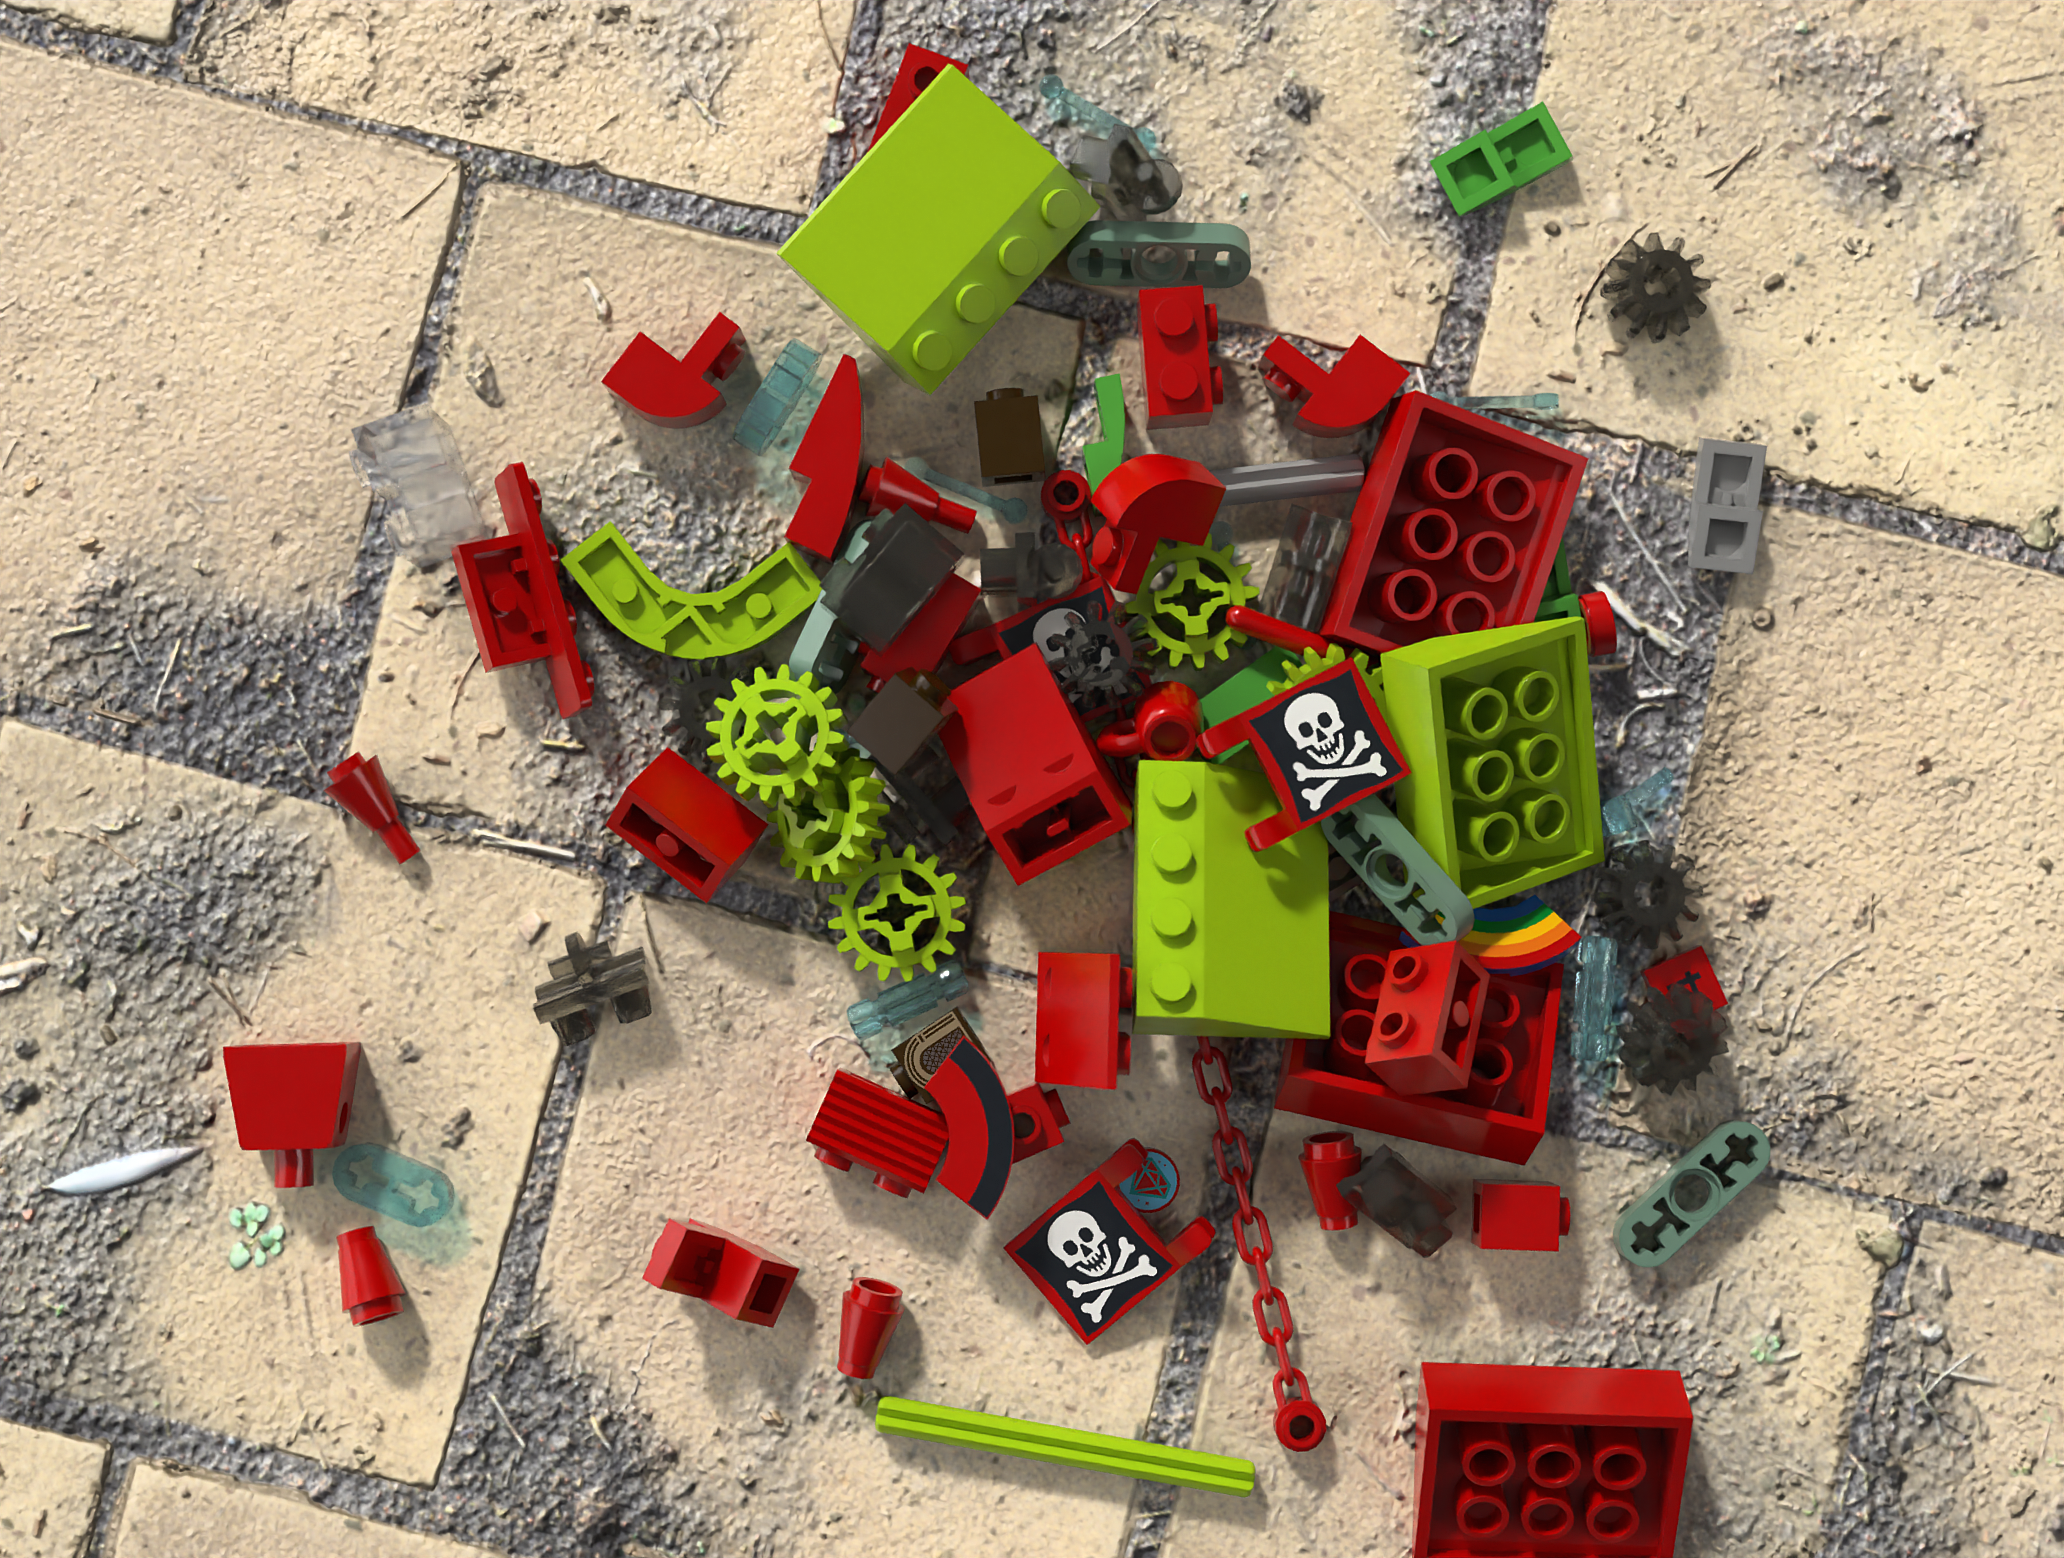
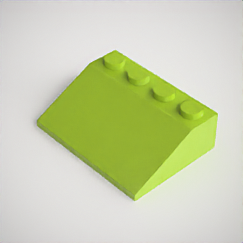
(938, 230)
(1498, 754)
(1220, 930)

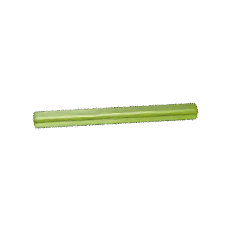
(1065, 1446)

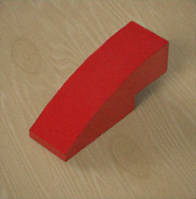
(831, 466)

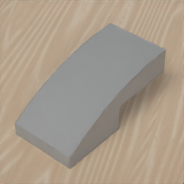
(1725, 505)

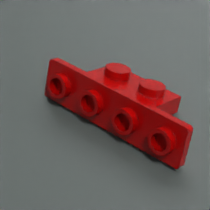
(517, 596)

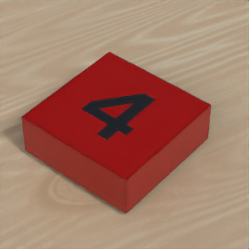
(1689, 969)

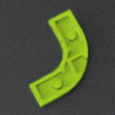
(688, 623)

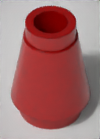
(1325, 1163)
(367, 1278)
(867, 1325)

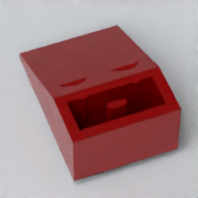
(1031, 766)
(1080, 1019)

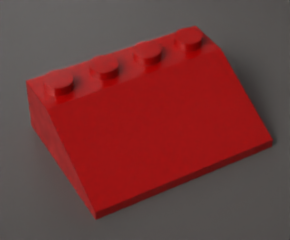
(1449, 528)
(1510, 1071)
(1548, 1461)

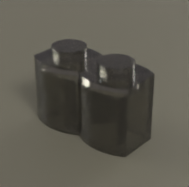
(890, 578)

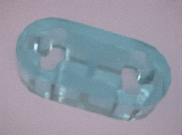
(777, 397)
(388, 1198)

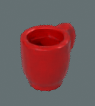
(1161, 726)

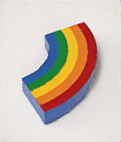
(1514, 937)

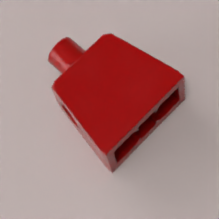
(292, 1101)

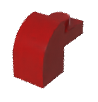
(676, 391)
(1336, 401)
(1149, 501)
(721, 1271)

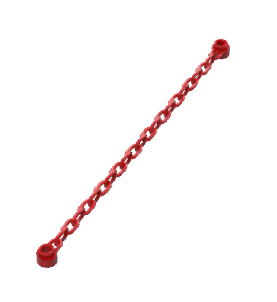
(1286, 1410)

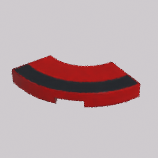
(977, 1125)

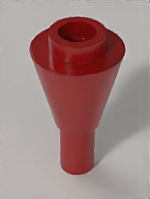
(894, 486)
(365, 794)

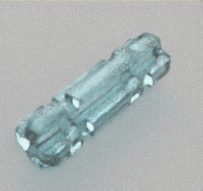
(1593, 998)
(907, 1000)

